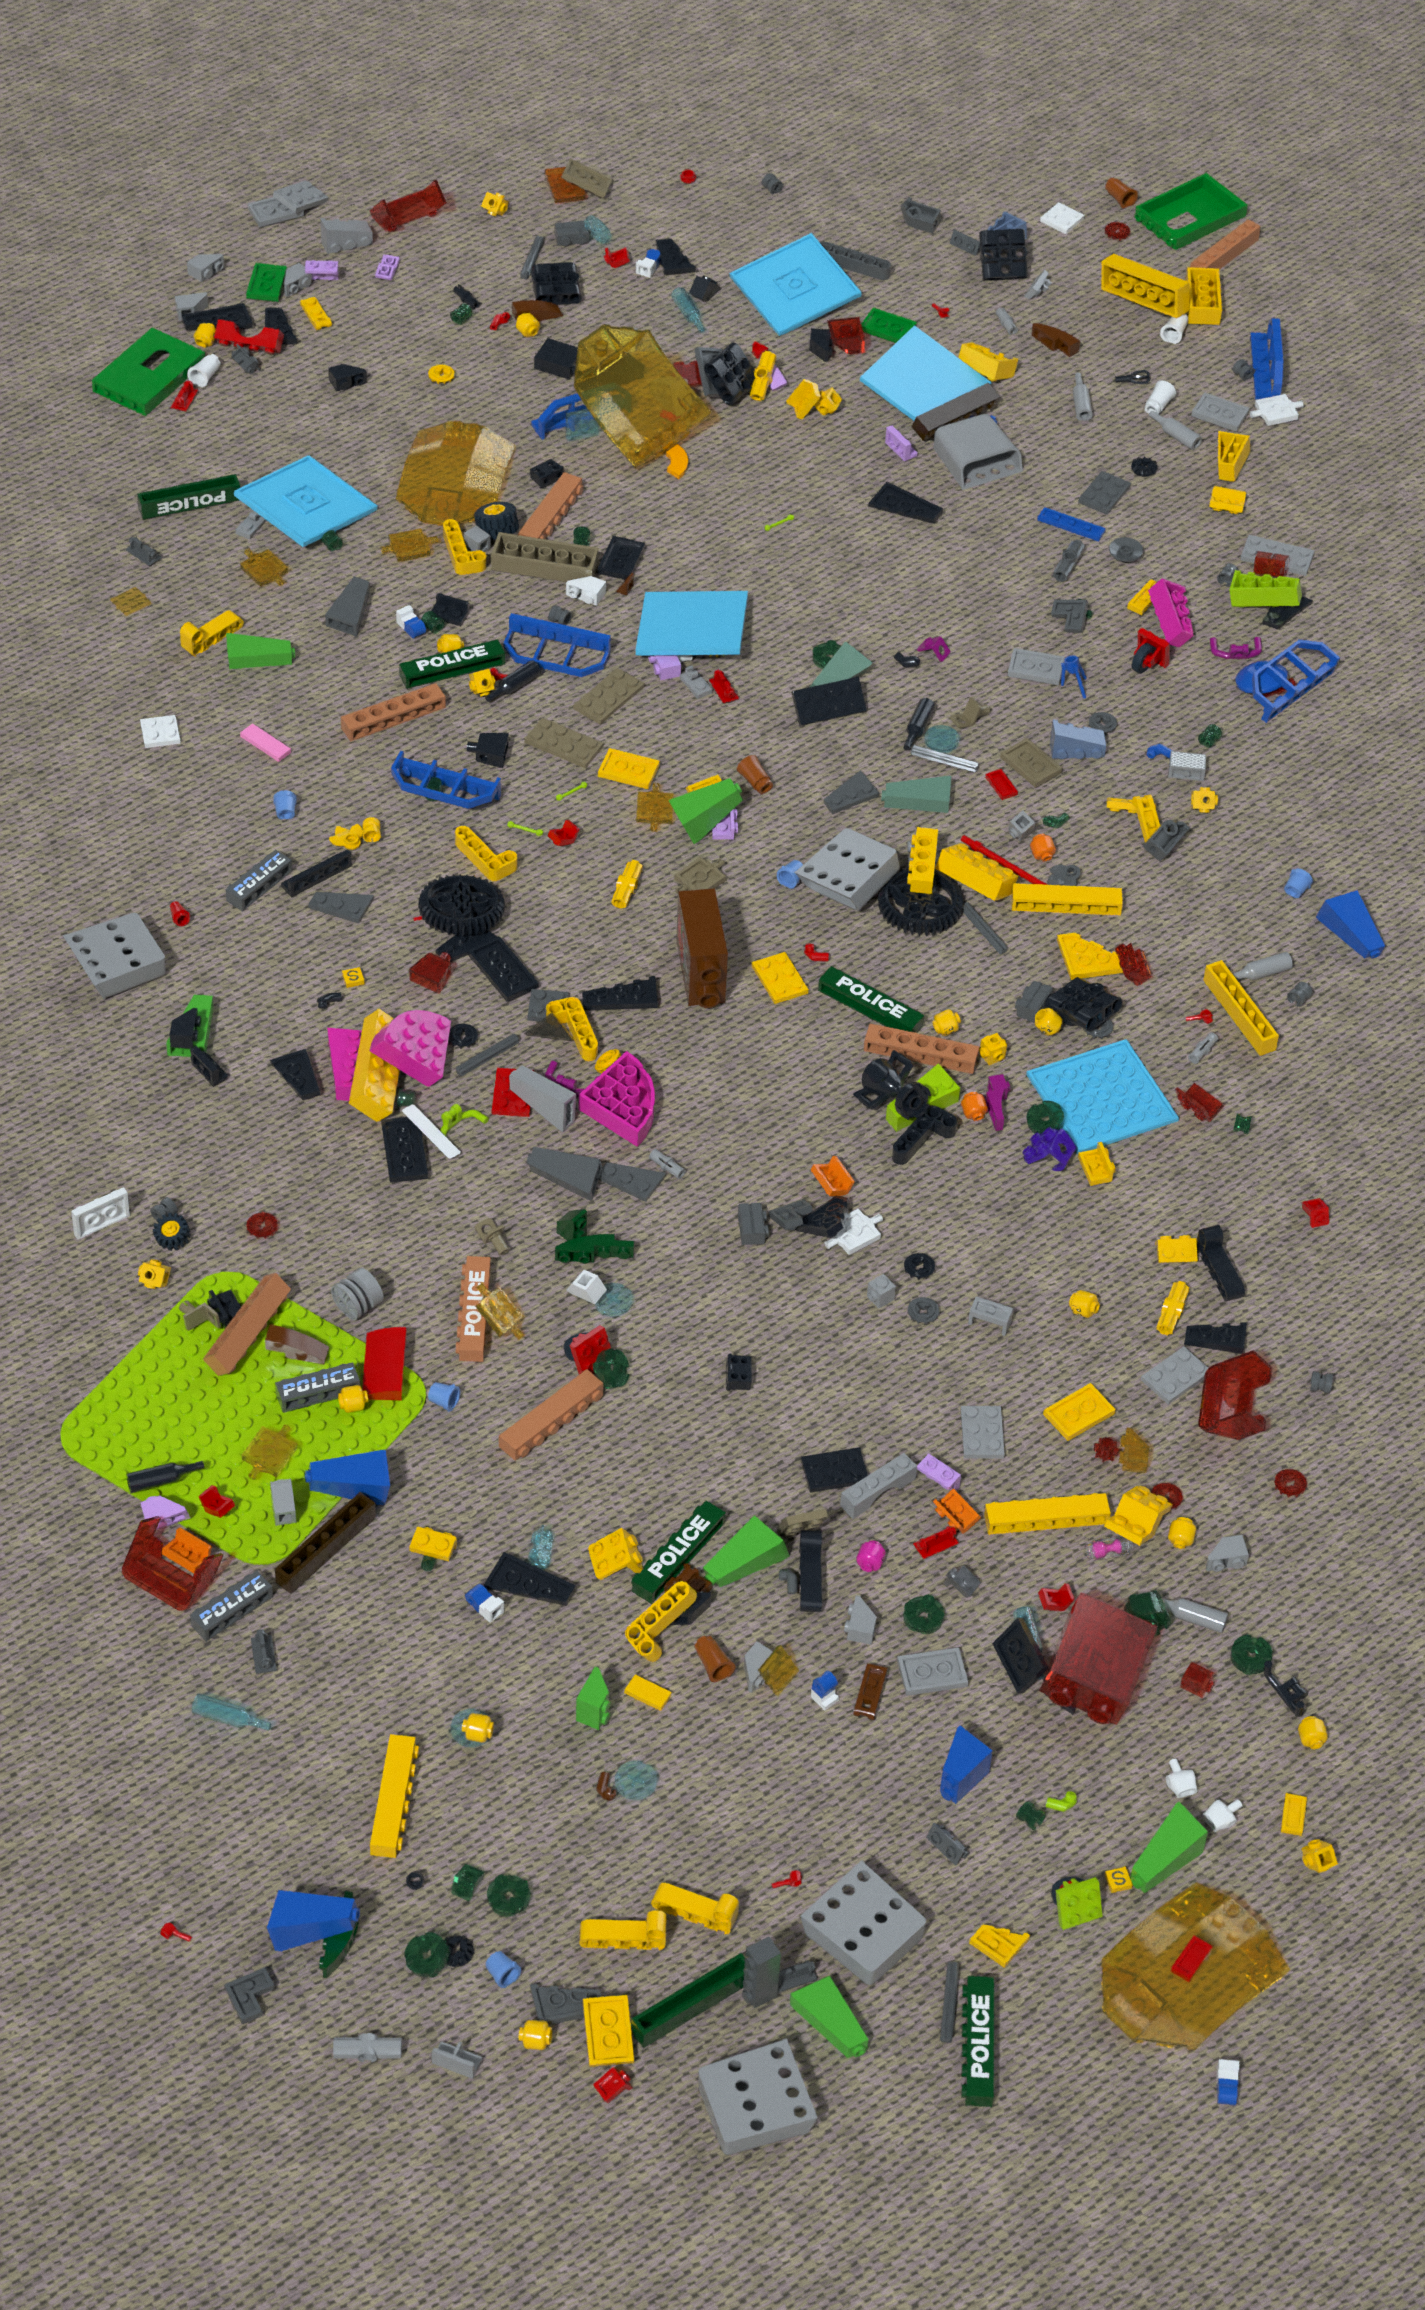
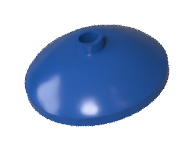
(1265, 681)

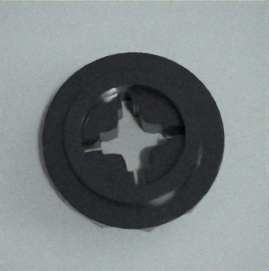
(1144, 471)
(456, 1032)
(916, 1260)
(460, 1957)

